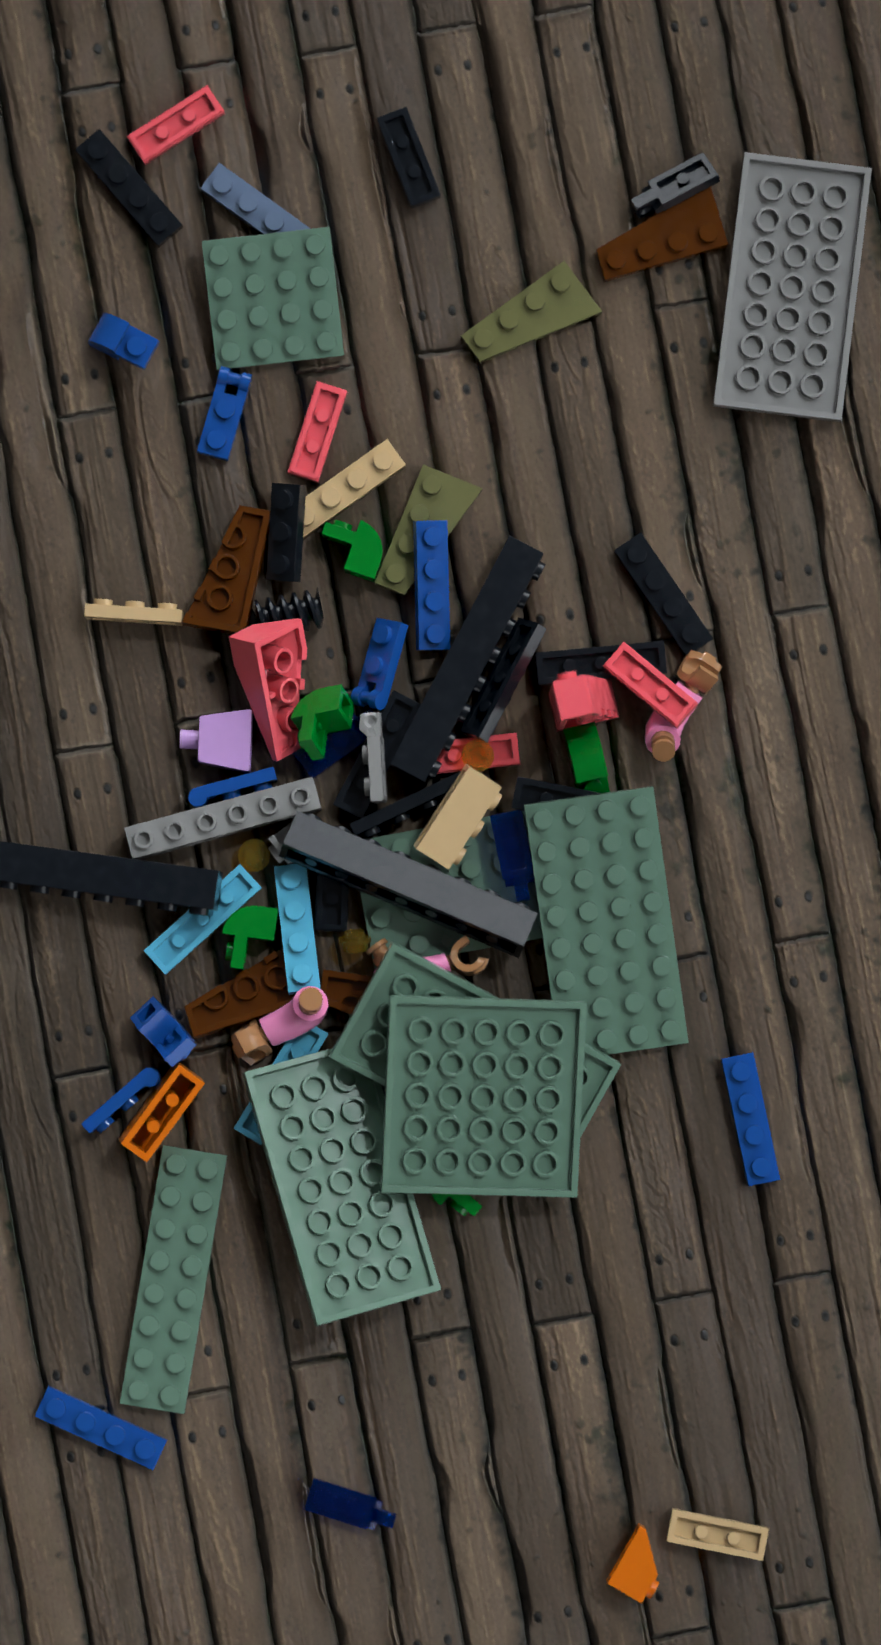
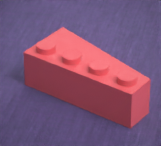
(581, 700)

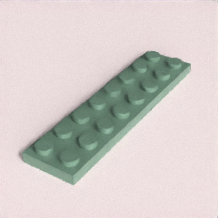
(173, 1279)

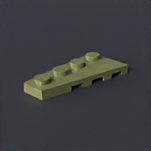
(540, 309)
(432, 498)

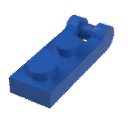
(224, 415)
(380, 664)
(232, 787)
(123, 1099)

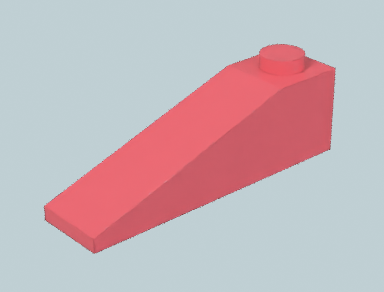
(269, 669)

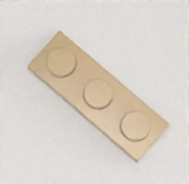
(134, 612)
(717, 1534)

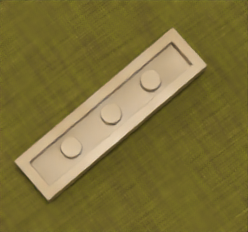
(350, 485)

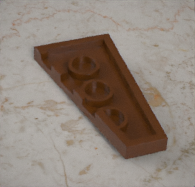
(242, 999)

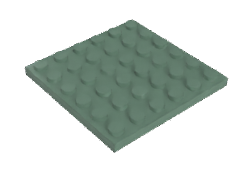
(483, 1096)

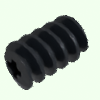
(307, 609)

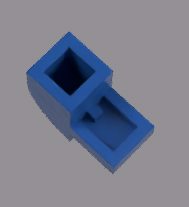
(123, 341)
(163, 1031)

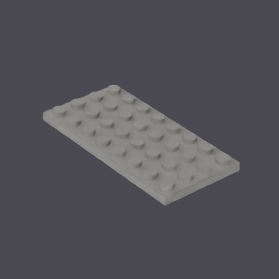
(792, 287)

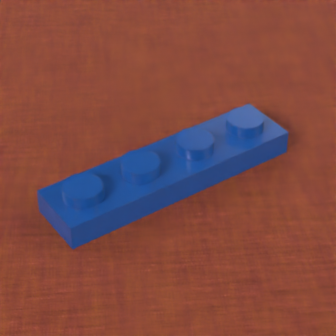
(431, 585)
(750, 1119)
(101, 1427)

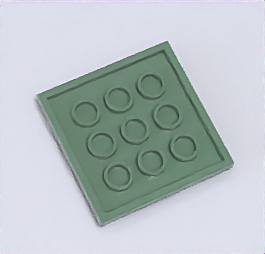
(273, 298)

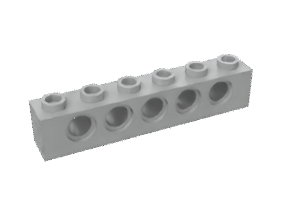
(222, 818)

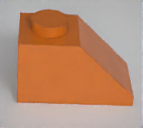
(635, 1568)

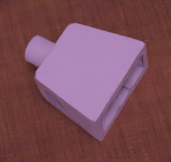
(222, 740)

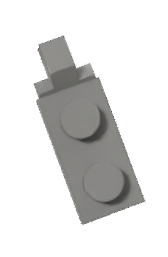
(374, 756)

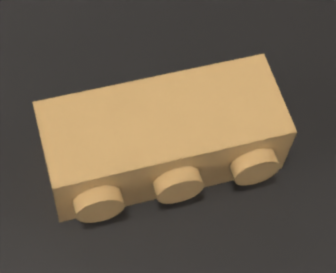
(458, 817)

